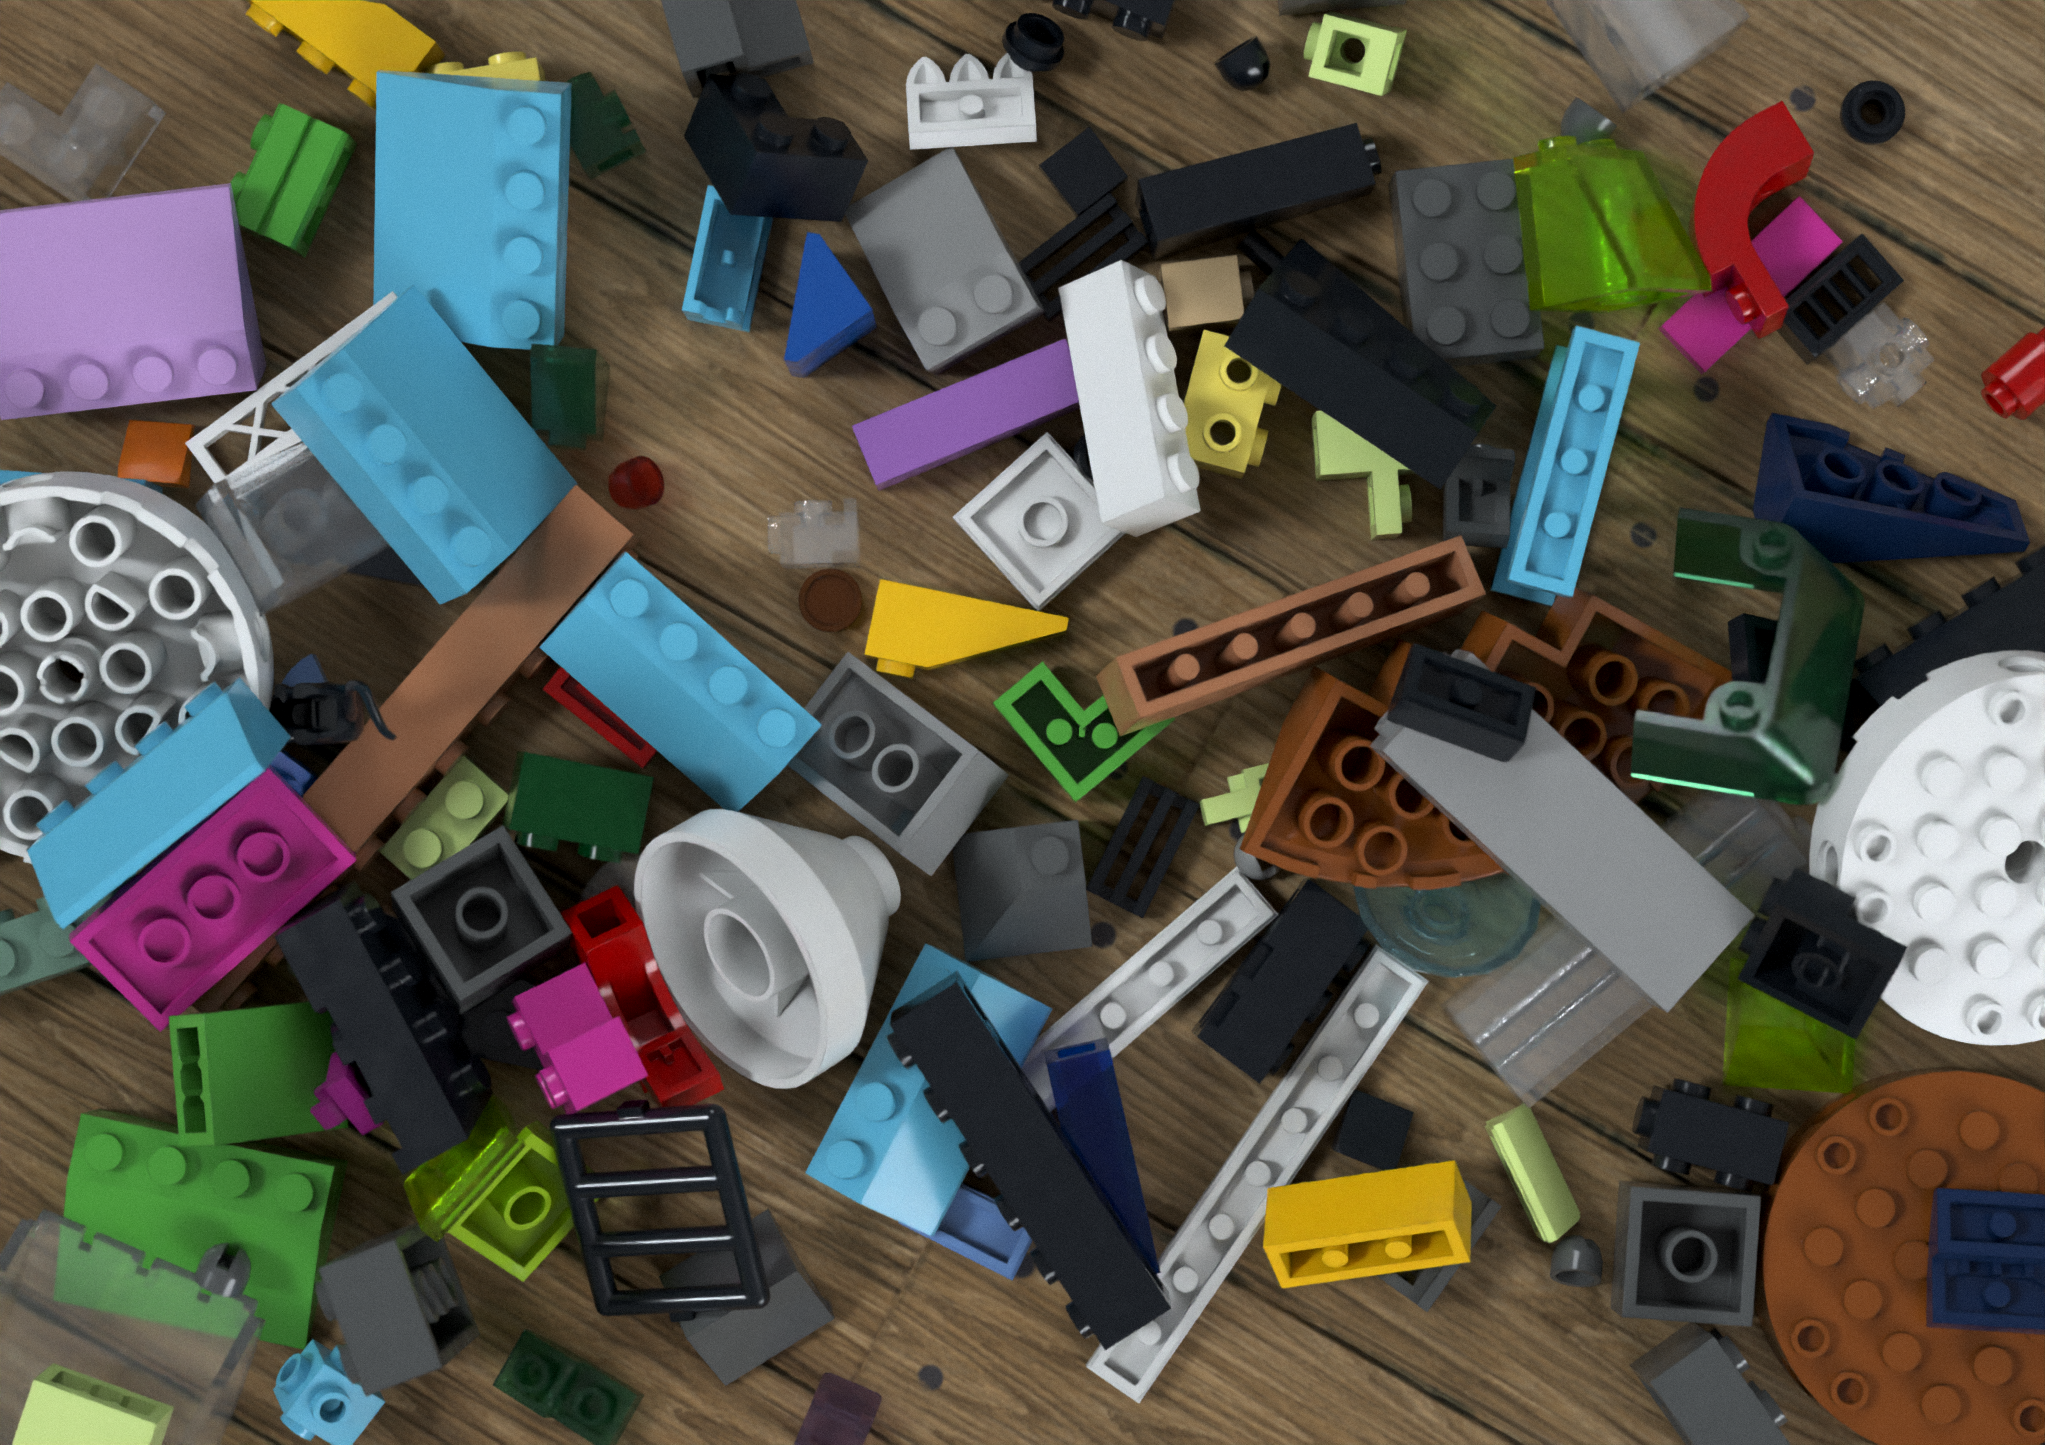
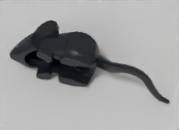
(325, 712)

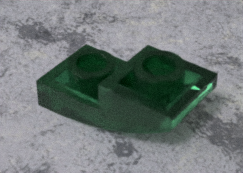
(568, 1389)

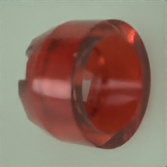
(636, 483)

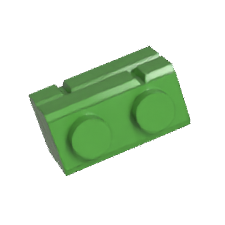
(290, 178)

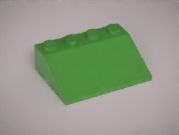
(181, 1200)

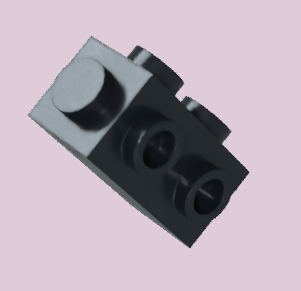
(1691, 1129)

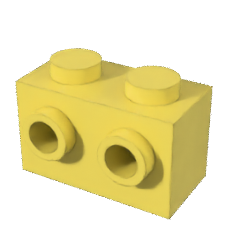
(1225, 408)

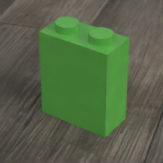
(249, 1072)

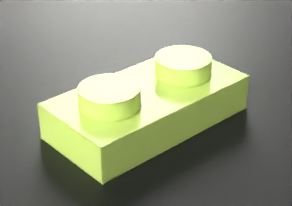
(447, 819)

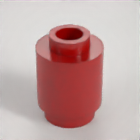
(2017, 378)

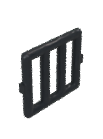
(722, 1175)

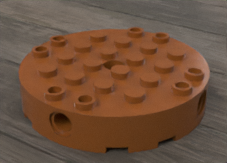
(1850, 1258)

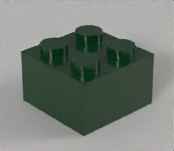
(577, 804)

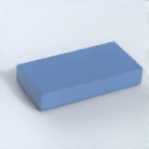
(981, 1233)

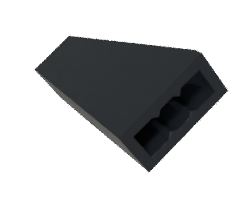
(1254, 189)

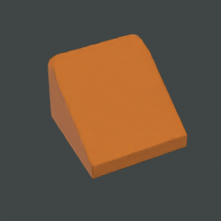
(157, 453)

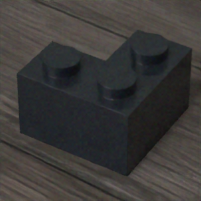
(768, 160)

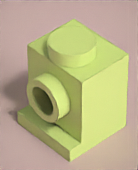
(1377, 68)

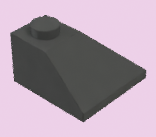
(1022, 891)

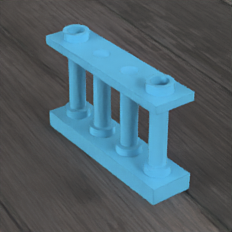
(1565, 466)

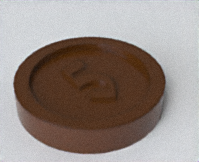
(830, 600)

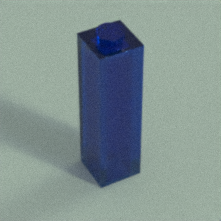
(1097, 1129)

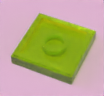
(456, 1178)

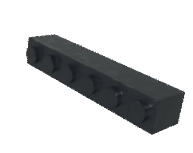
(1029, 1161)

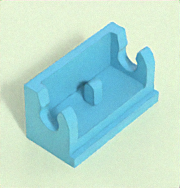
(726, 266)

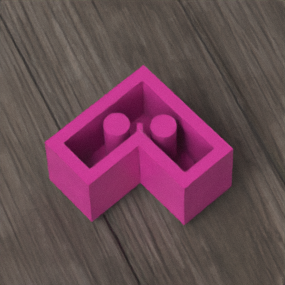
(576, 1040)

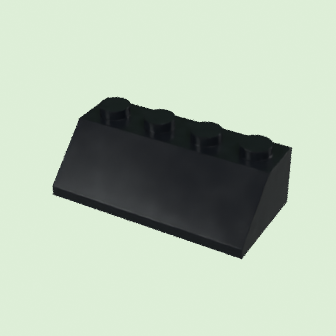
(1993, 620)

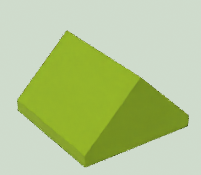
(522, 1210)

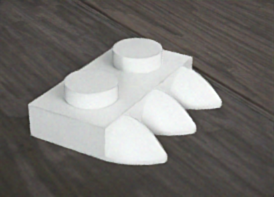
(970, 105)

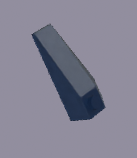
(1875, 505)

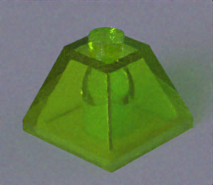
(1779, 1045)

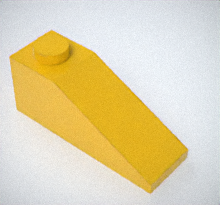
(938, 628)

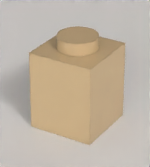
(1204, 294)

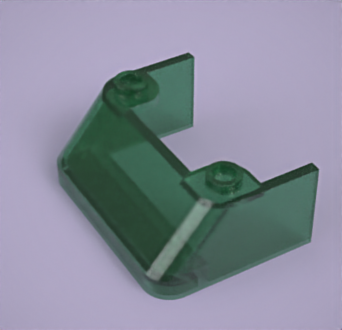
(1775, 736)

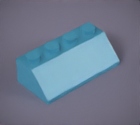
(680, 684)
(154, 798)
(885, 1137)

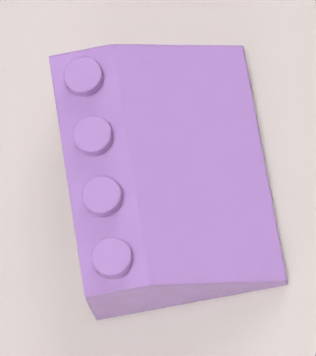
(125, 303)

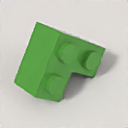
(1069, 742)

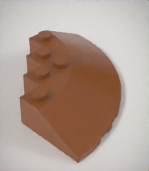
(1351, 818)

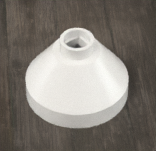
(767, 938)

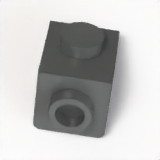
(1479, 497)

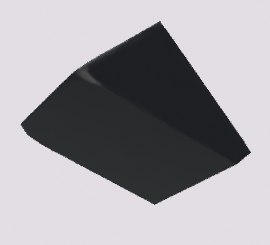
(1372, 1131)

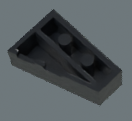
(1283, 981)

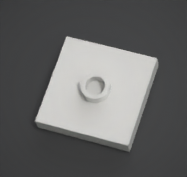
(1039, 522)

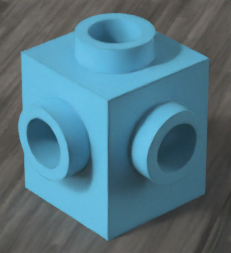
(321, 1398)

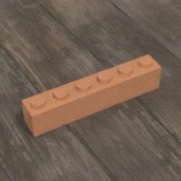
(1289, 635)

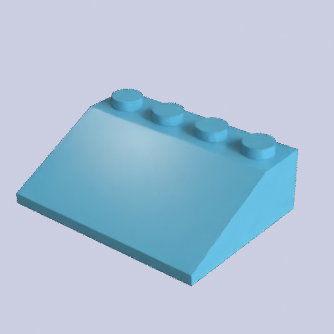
(474, 202)
(426, 446)

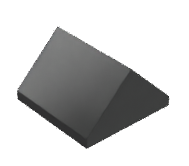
(744, 1339)

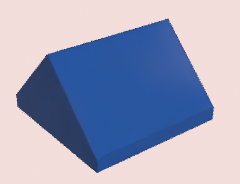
(826, 311)

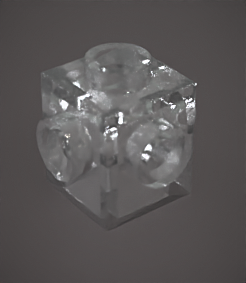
(1859, 363)

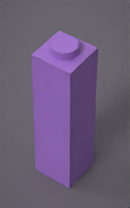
(969, 415)

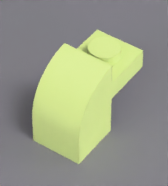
(1346, 455)

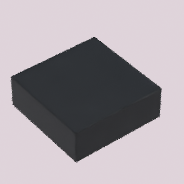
(1083, 172)

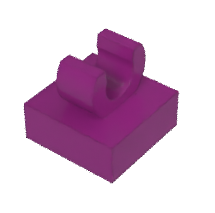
(343, 1098)

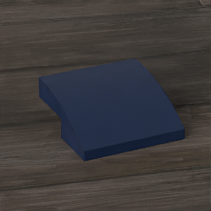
(1986, 1261)

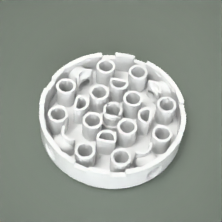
(133, 601)
(1946, 845)

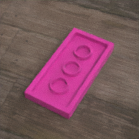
(212, 898)

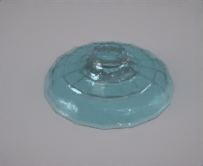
(1452, 928)

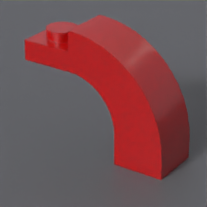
(1742, 172)
(622, 963)

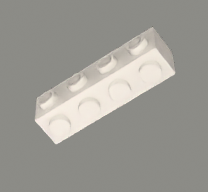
(1129, 399)

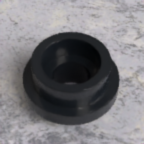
(1034, 42)
(1889, 104)

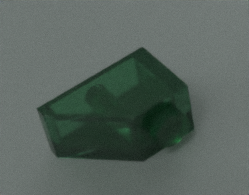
(568, 395)

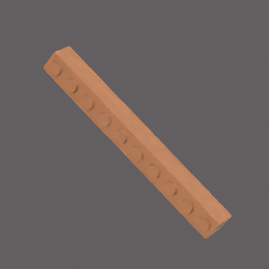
(448, 696)

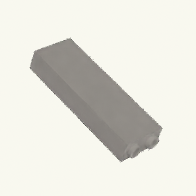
(1578, 851)

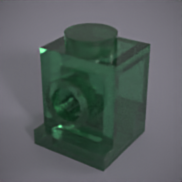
(597, 127)

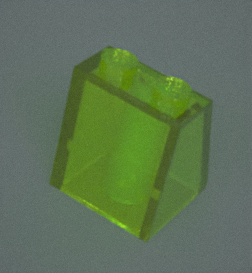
(1600, 230)

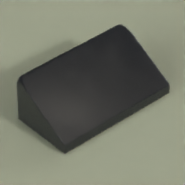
(1462, 704)

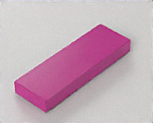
(1789, 250)

